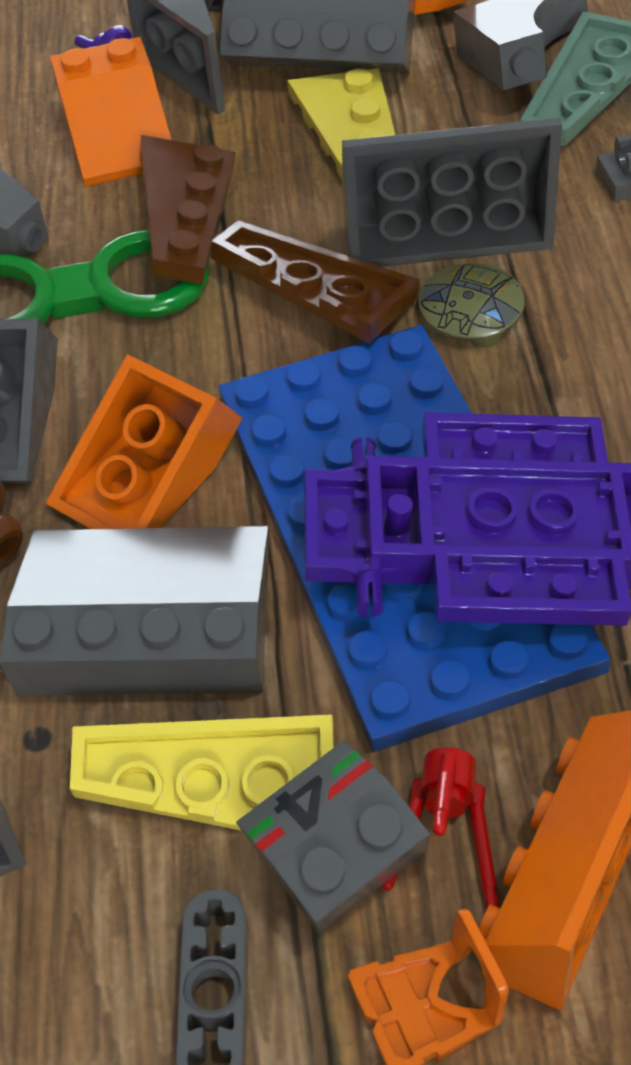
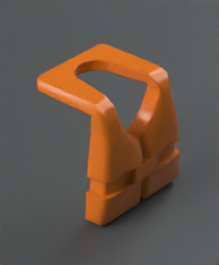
(405, 1003)

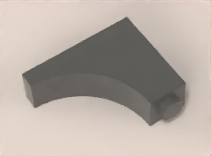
(509, 36)

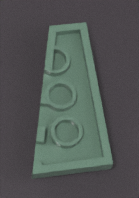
(585, 74)

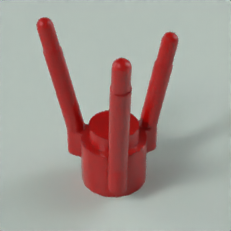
(446, 792)

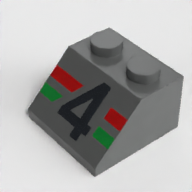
(334, 834)

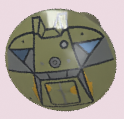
(471, 303)

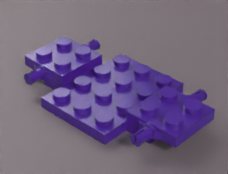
(501, 510)

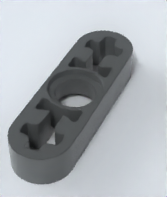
(196, 945)

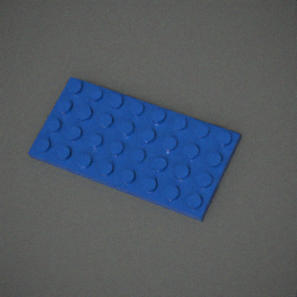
(401, 666)

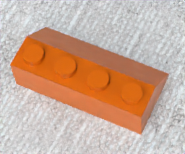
(570, 866)

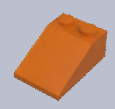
(108, 105)
(143, 451)

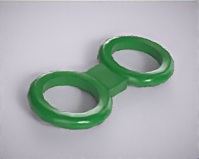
(88, 285)

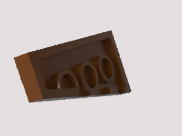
(183, 204)
(324, 282)

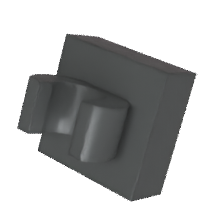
(615, 169)

